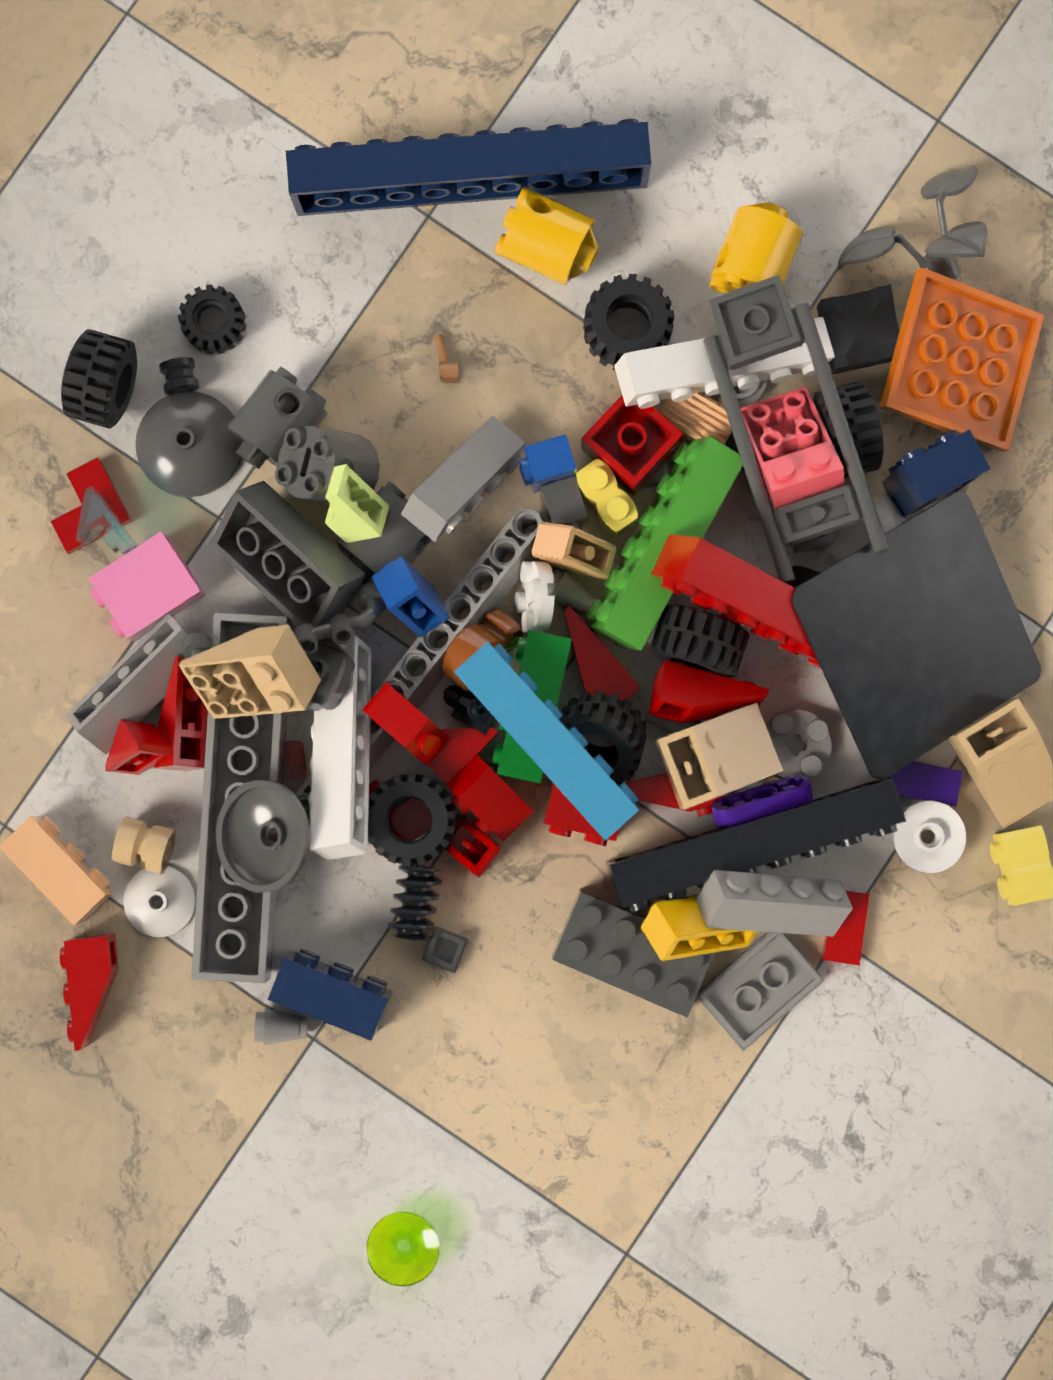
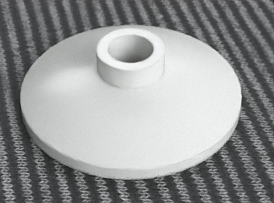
(947, 839)
(177, 906)

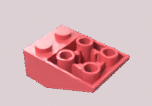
(792, 448)

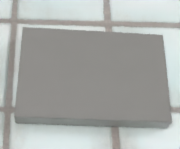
(759, 988)

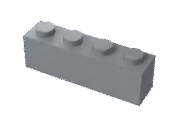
(463, 479)
(130, 686)
(773, 903)

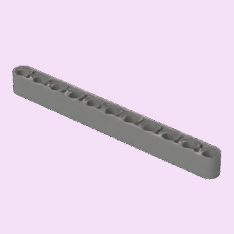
(465, 596)

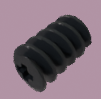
(415, 903)

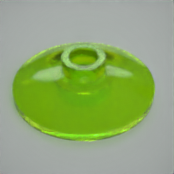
(399, 1266)

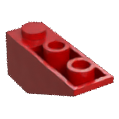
(697, 695)
(90, 970)

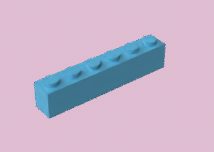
(546, 740)

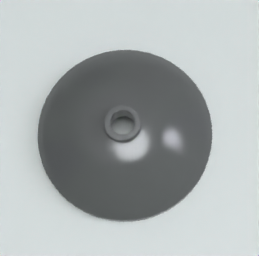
(202, 463)
(249, 836)

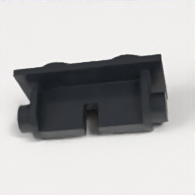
(468, 709)

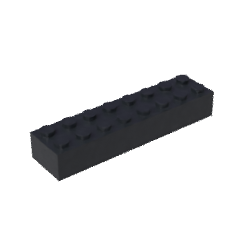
(766, 840)

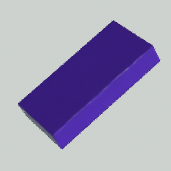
(928, 783)

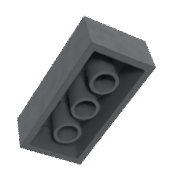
(285, 556)
(614, 949)

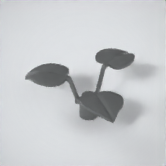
(960, 241)

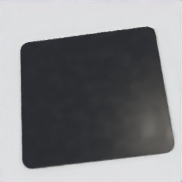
(917, 635)

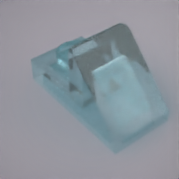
(99, 517)

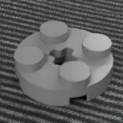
(812, 733)

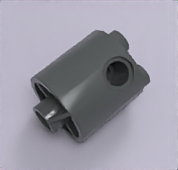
(263, 424)
(313, 452)
(397, 539)

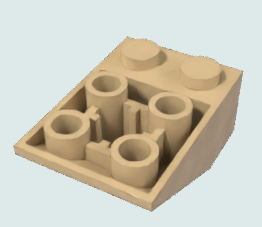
(253, 674)
(718, 756)
(1007, 761)

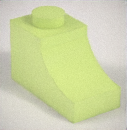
(354, 507)

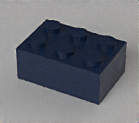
(935, 472)
(331, 993)

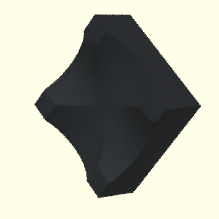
(860, 328)

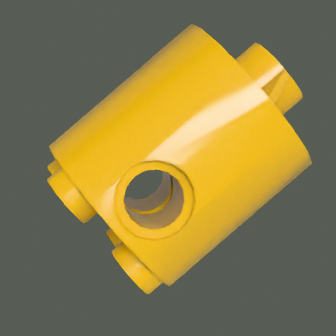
(548, 237)
(756, 247)

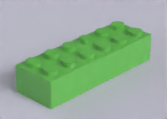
(685, 508)

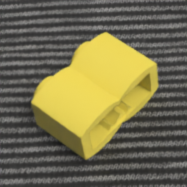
(600, 491)
(1023, 865)

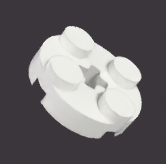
(533, 599)

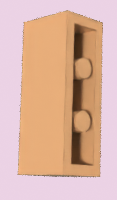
(57, 868)

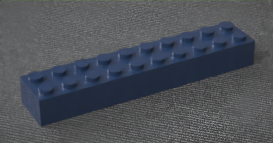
(468, 167)

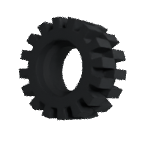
(206, 299)

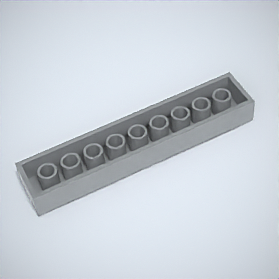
(231, 922)

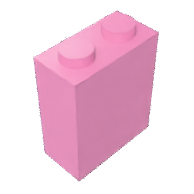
(145, 587)

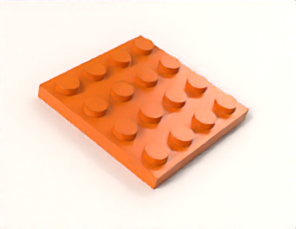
(961, 360)

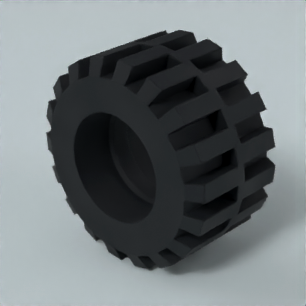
(629, 294)
(99, 378)
(862, 421)
(700, 640)
(614, 721)
(441, 829)

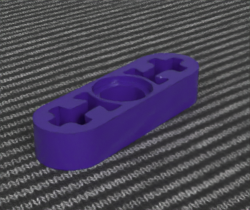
(762, 800)

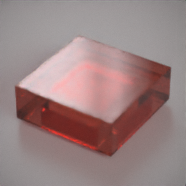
(296, 758)

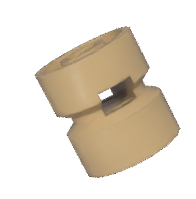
(143, 845)

